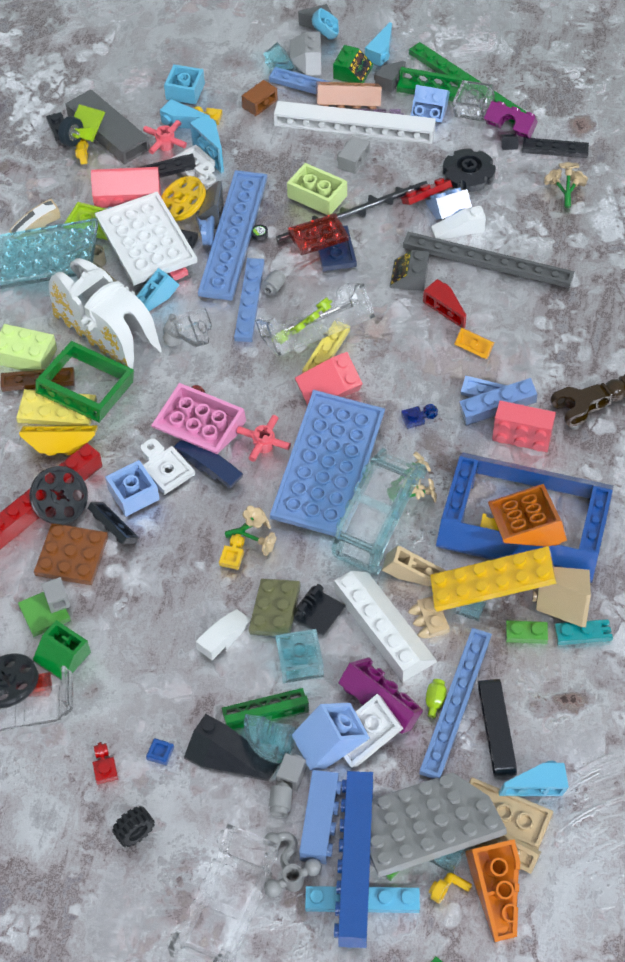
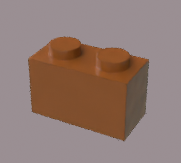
(259, 97)

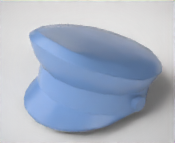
(206, 229)

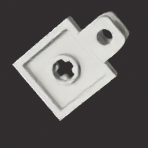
(204, 165)
(157, 460)

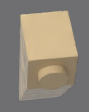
(409, 566)

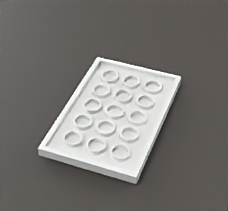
(145, 237)

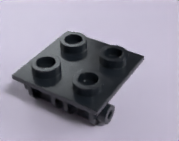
(318, 610)

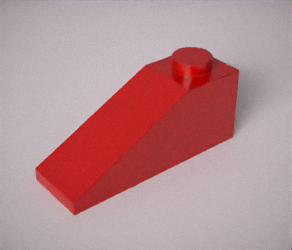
(443, 300)

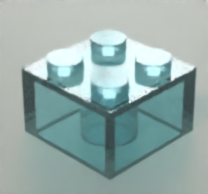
(299, 656)

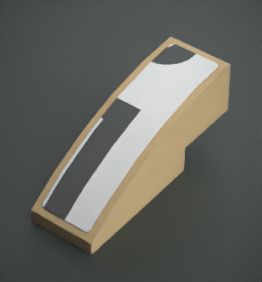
(37, 217)

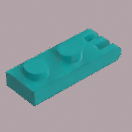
(593, 632)

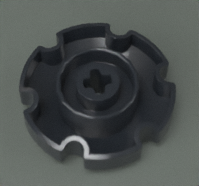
(469, 169)

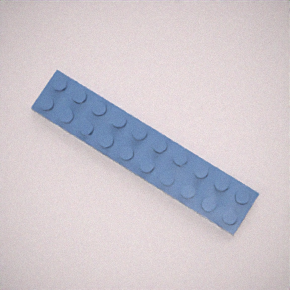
(233, 236)

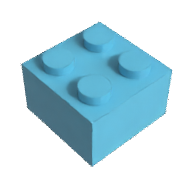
(184, 84)

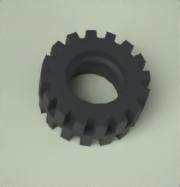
(133, 826)

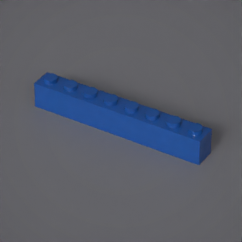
(355, 861)

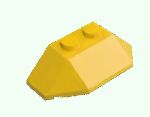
(57, 438)

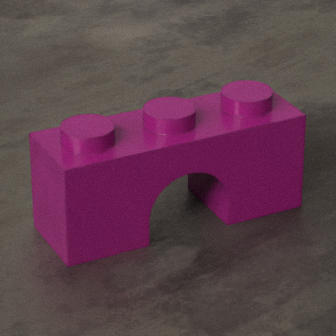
(499, 113)

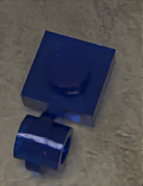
(415, 417)

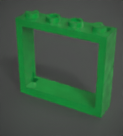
(74, 400)

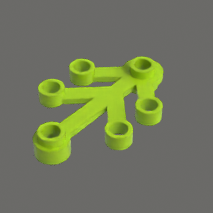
(322, 306)

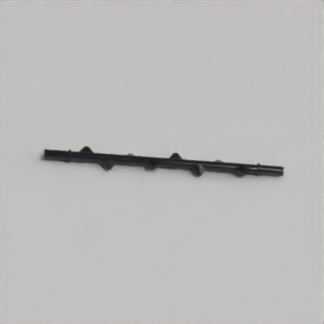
(361, 209)

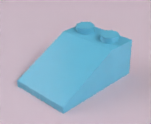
(206, 137)

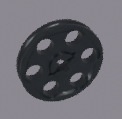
(51, 498)
(16, 678)

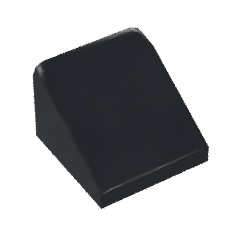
(509, 141)

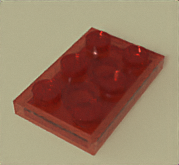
(318, 234)

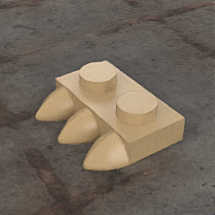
(434, 621)

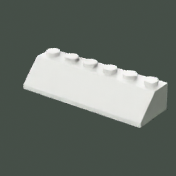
(383, 624)

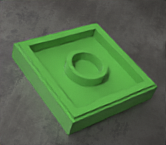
(39, 615)

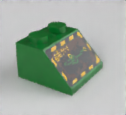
(351, 65)

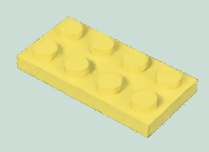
(43, 411)

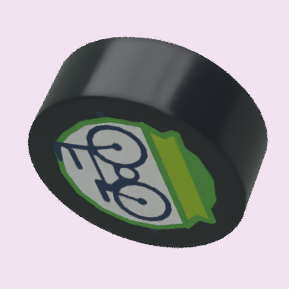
(259, 232)

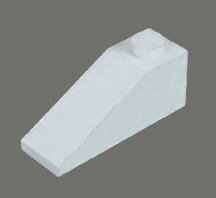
(462, 223)

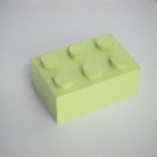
(317, 189)
(26, 348)

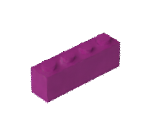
(365, 682)

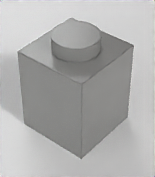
(55, 595)
(291, 771)

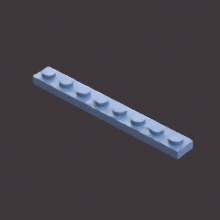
(455, 704)

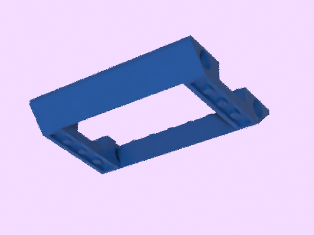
(489, 544)

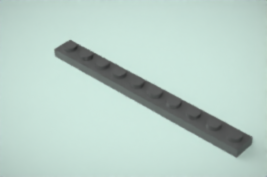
(489, 259)

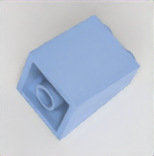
(329, 735)

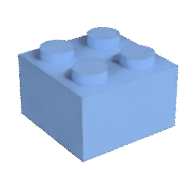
(132, 488)

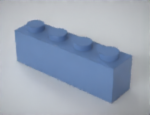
(486, 404)
(319, 816)

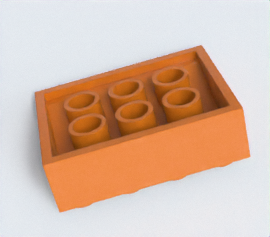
(528, 518)

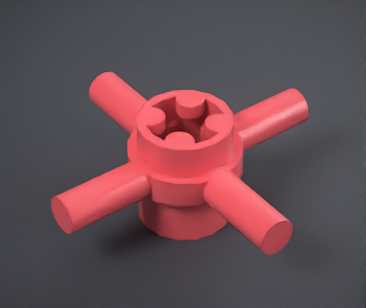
(165, 137)
(263, 438)

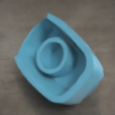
(325, 23)

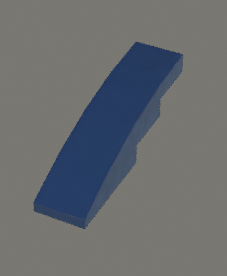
(211, 463)

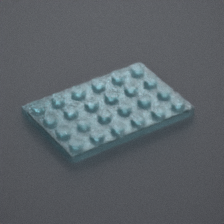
(41, 252)

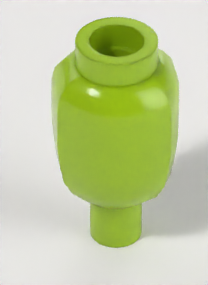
(435, 696)

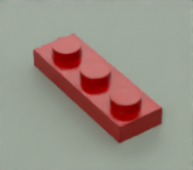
(426, 191)

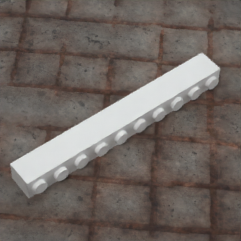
(354, 122)

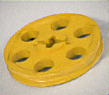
(184, 196)

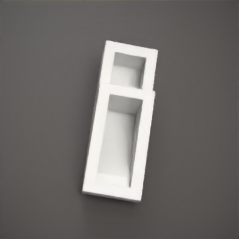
(222, 634)

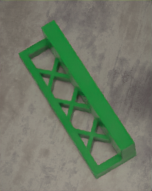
(408, 85)
(273, 712)

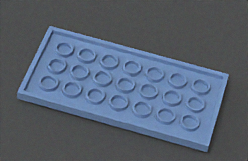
(326, 462)

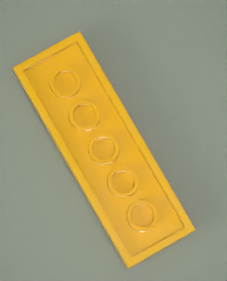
(493, 579)

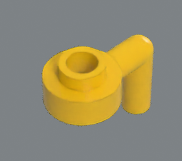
(439, 889)

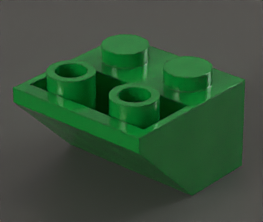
(60, 648)

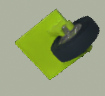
(81, 126)

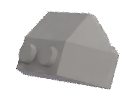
(306, 53)

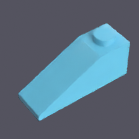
(378, 49)
(177, 111)
(157, 289)
(542, 780)

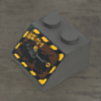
(410, 271)

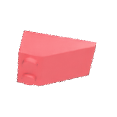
(333, 376)

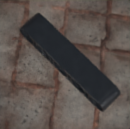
(497, 728)

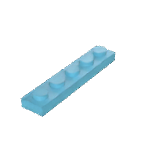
(380, 899)

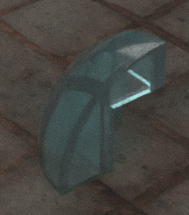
(268, 738)

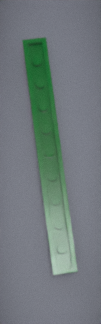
(443, 66)

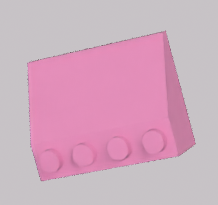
(200, 419)

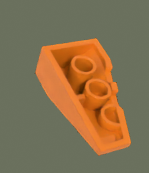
(496, 881)

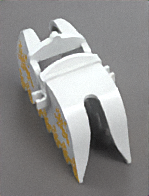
(108, 314)

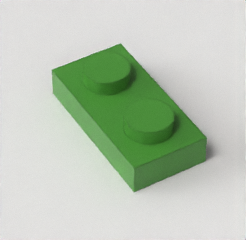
(526, 632)

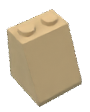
(568, 598)

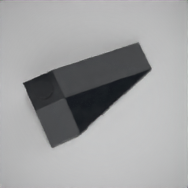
(223, 749)

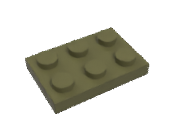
(274, 607)

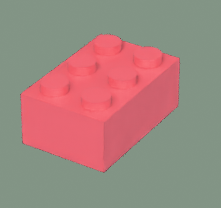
(523, 426)

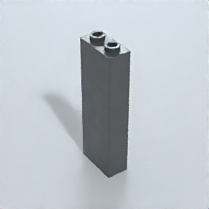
(115, 131)

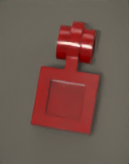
(104, 769)

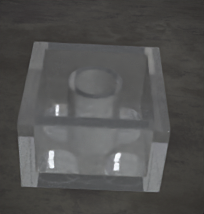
(473, 100)

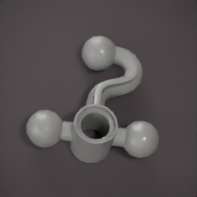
(312, 866)

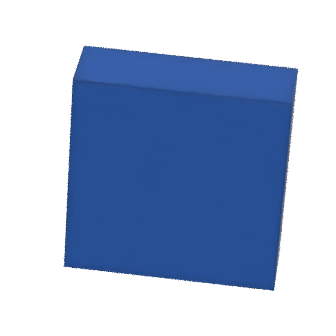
(160, 751)

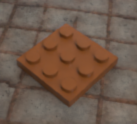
(71, 554)

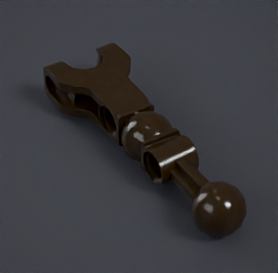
(587, 400)

